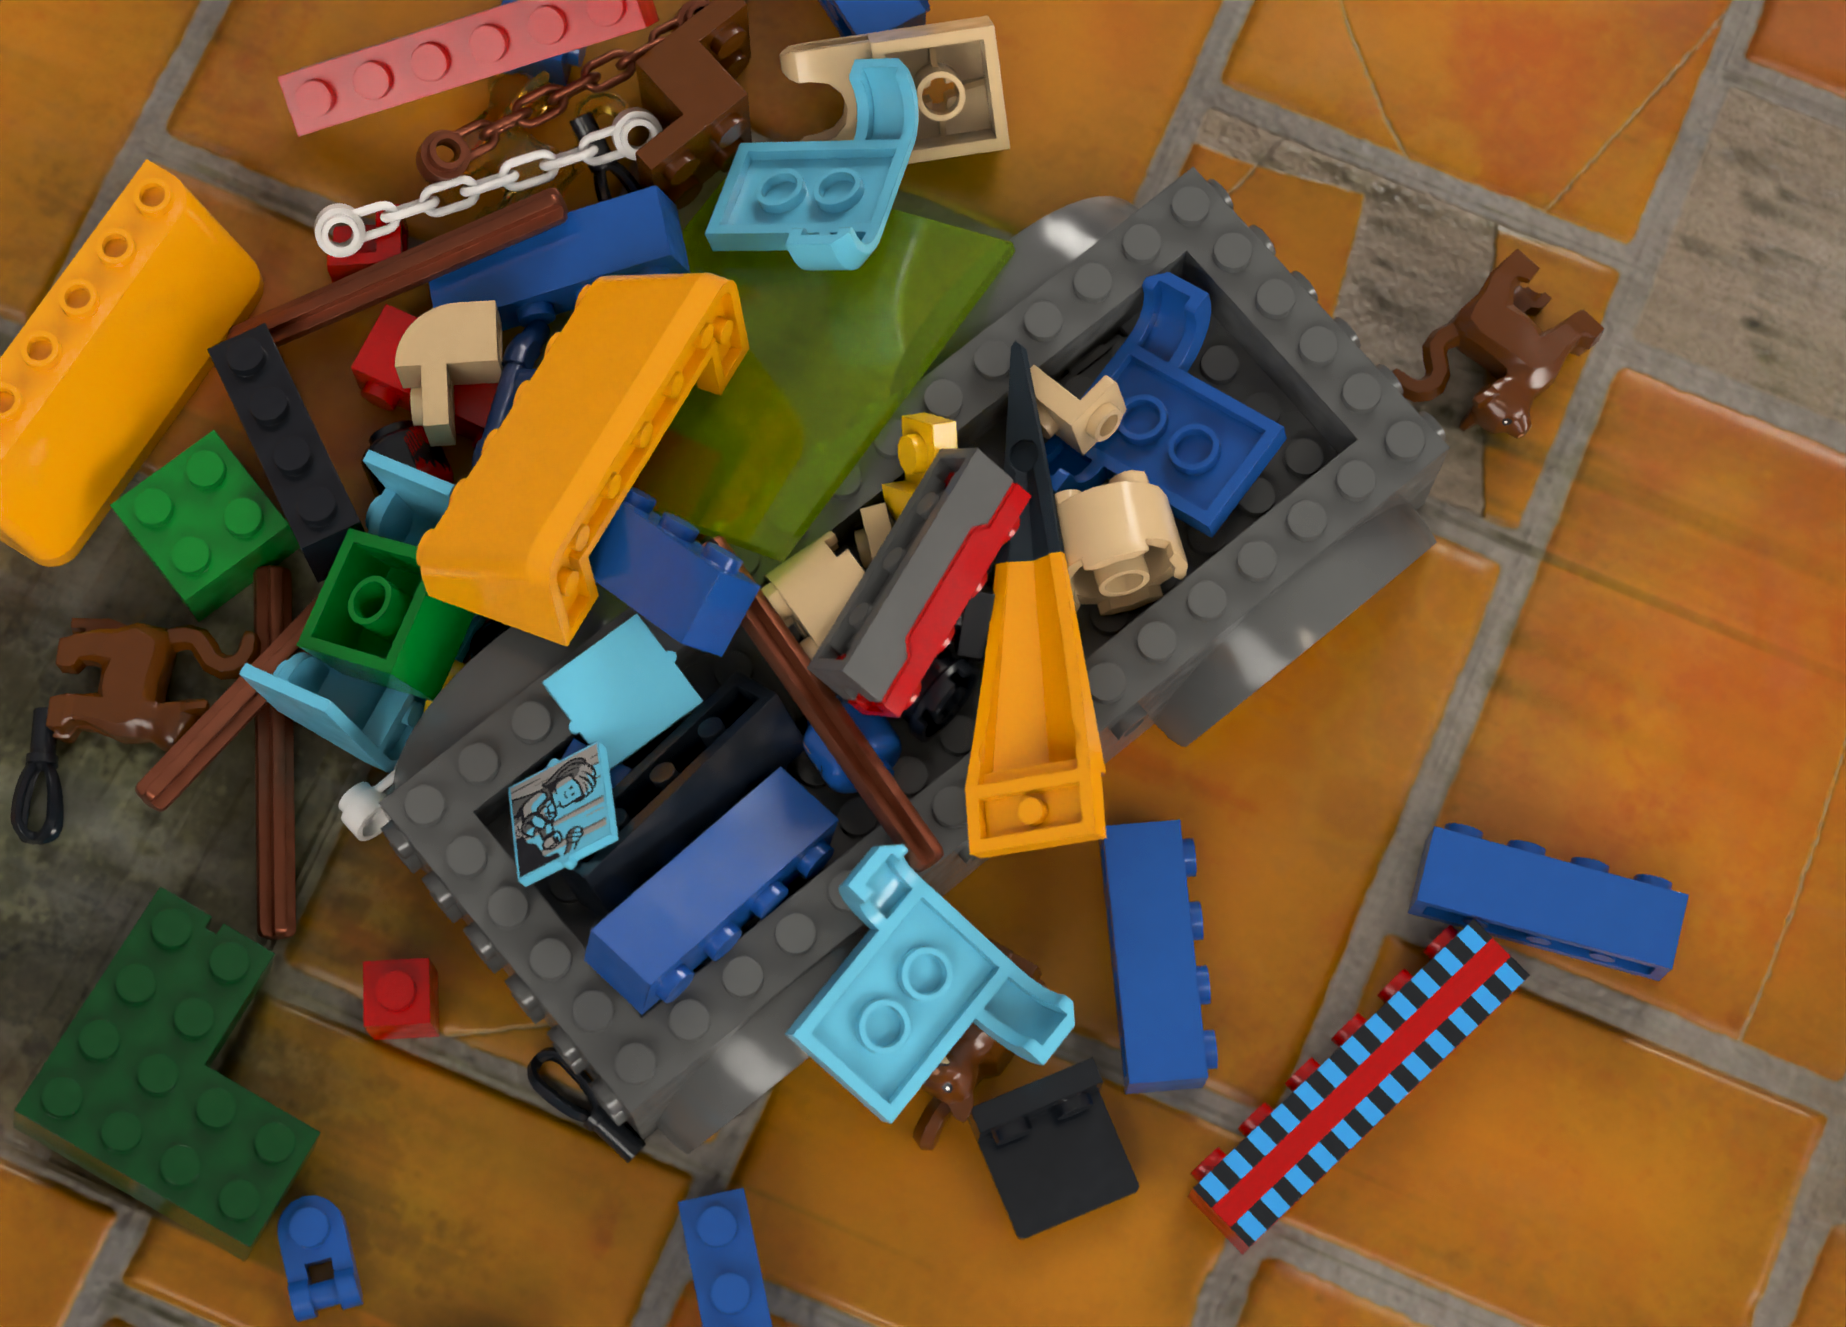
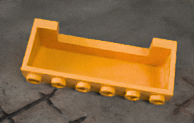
(113, 361)
(575, 446)

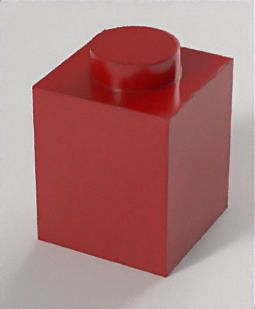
(401, 999)

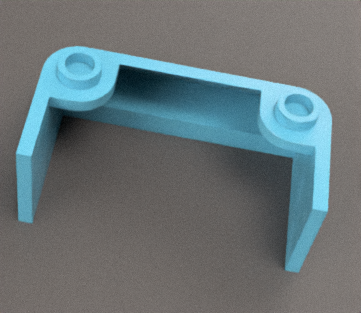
(345, 710)

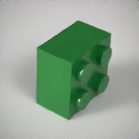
(205, 525)
(381, 622)

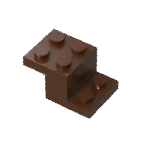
(696, 100)

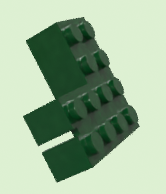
(137, 1090)

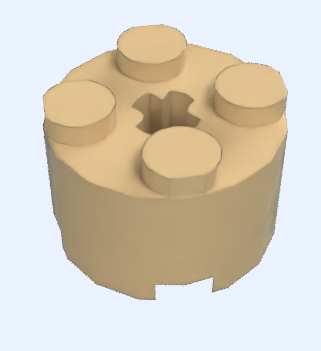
(1119, 543)
(813, 589)

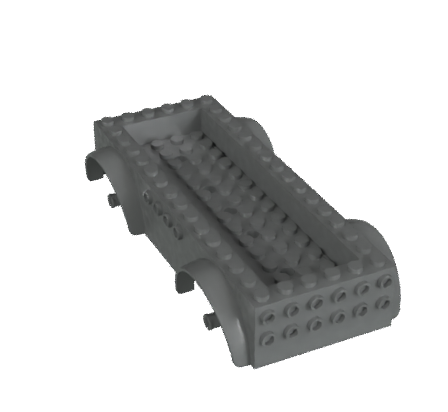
(1283, 570)

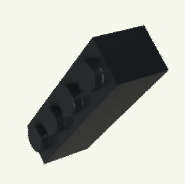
(287, 445)
(687, 787)

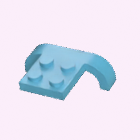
(824, 196)
(917, 990)

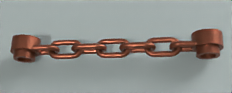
(436, 170)

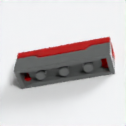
(920, 582)

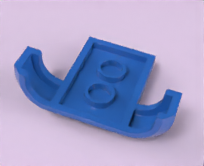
(1175, 426)

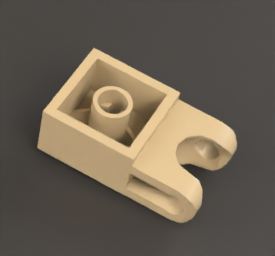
(957, 50)

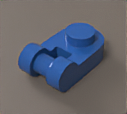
(313, 1234)

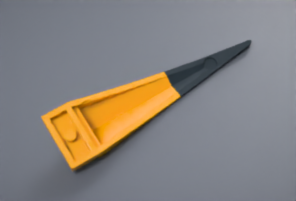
(1036, 727)

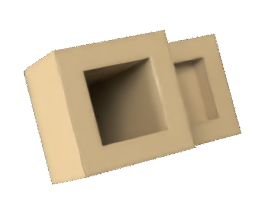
(445, 349)

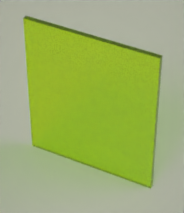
(819, 378)

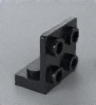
(1053, 1150)

